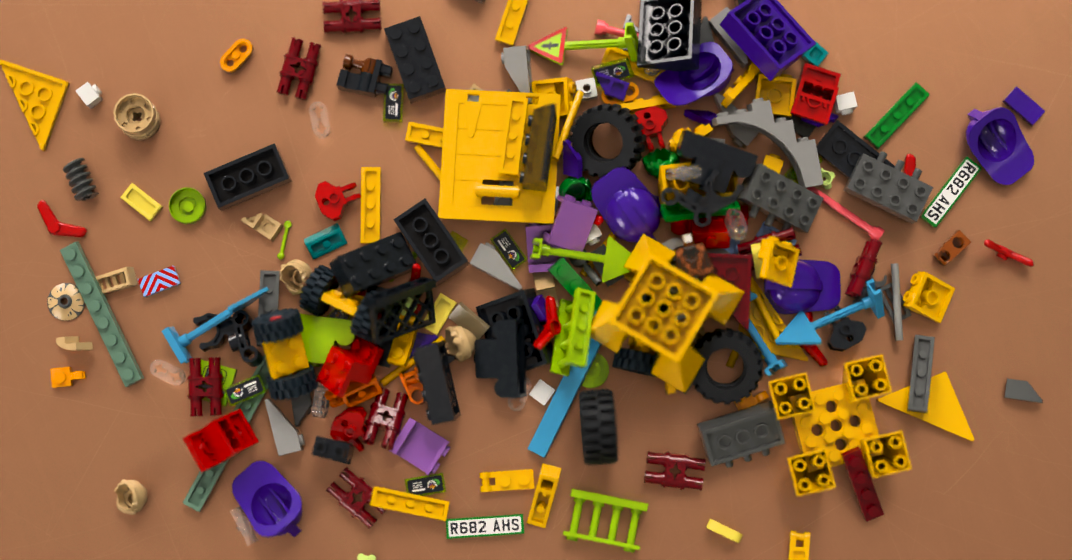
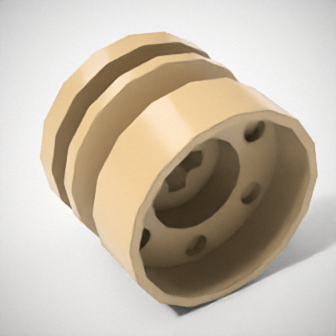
(134, 106)

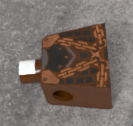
(693, 258)

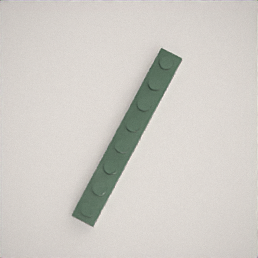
(102, 314)

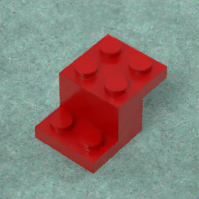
(815, 93)
(349, 365)
(220, 440)

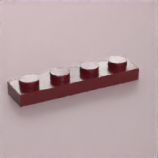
(862, 483)

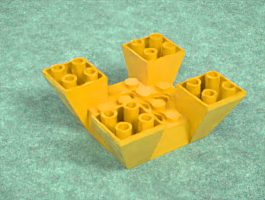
(655, 276)
(860, 381)

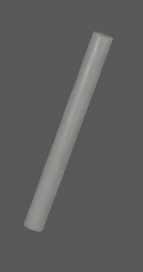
(896, 302)

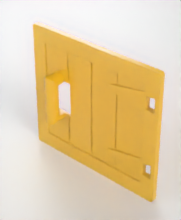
(473, 154)

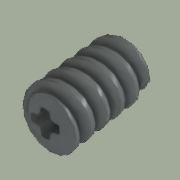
(78, 180)

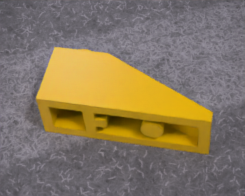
(544, 495)

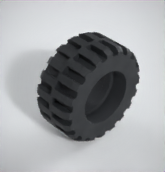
(628, 128)
(751, 372)
(598, 427)

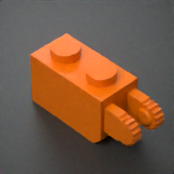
(356, 393)

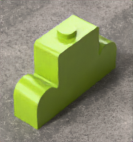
(321, 334)

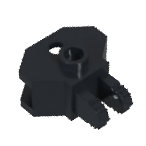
(845, 328)

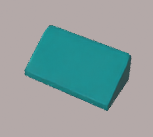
(325, 241)

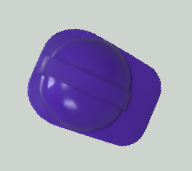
(691, 85)
(999, 144)
(626, 205)
(813, 289)
(268, 500)

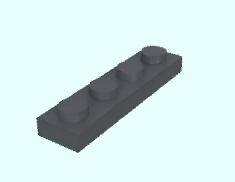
(269, 301)
(921, 374)

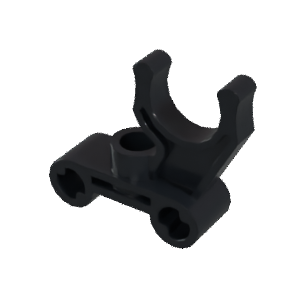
(697, 203)
(236, 334)

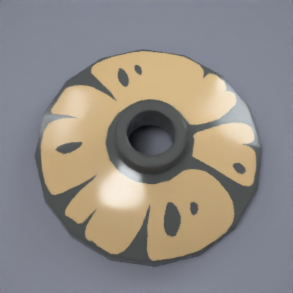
(74, 305)

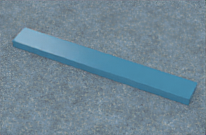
(561, 404)

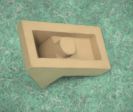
(545, 285)

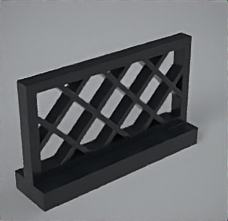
(413, 290)

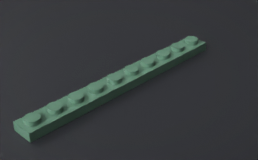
(207, 480)

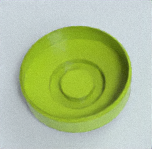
(187, 205)
(597, 373)

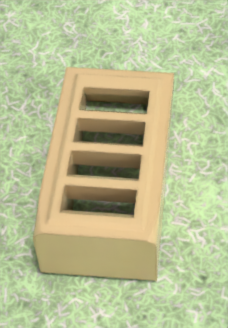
(127, 278)

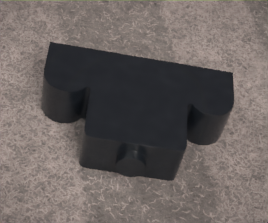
(714, 155)
(504, 358)

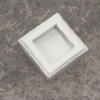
(542, 392)

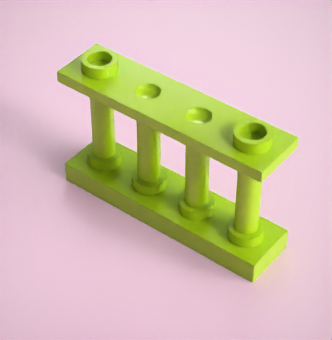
(573, 341)
(598, 502)

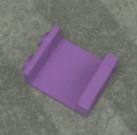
(571, 223)
(536, 230)
(420, 446)

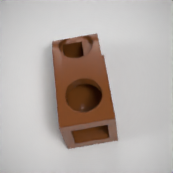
(952, 247)

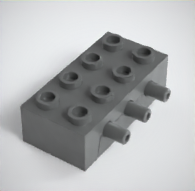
(889, 187)
(779, 199)
(741, 434)

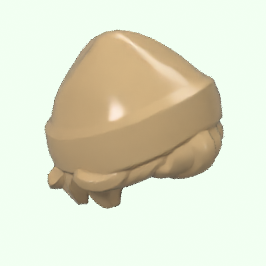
(295, 275)
(459, 342)
(130, 496)

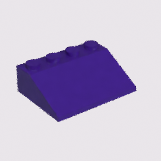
(767, 35)

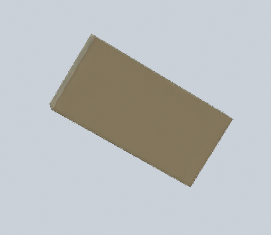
(469, 320)

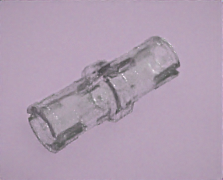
(683, 173)
(244, 525)

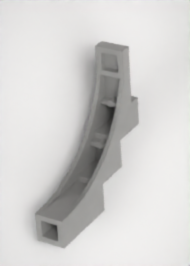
(800, 152)

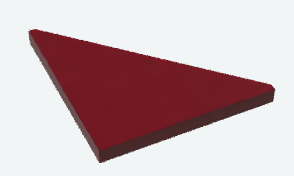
(737, 271)

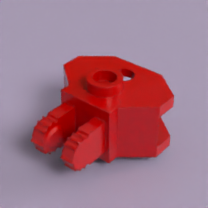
(654, 125)
(336, 198)
(349, 426)

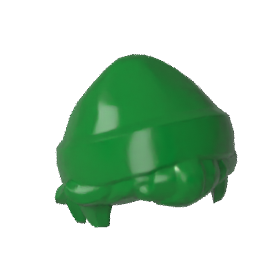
(655, 159)
(576, 187)

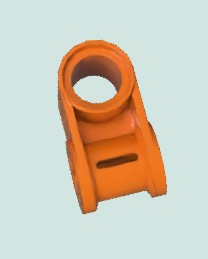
(412, 385)

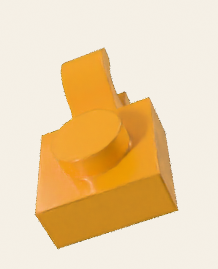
(64, 376)
(751, 400)

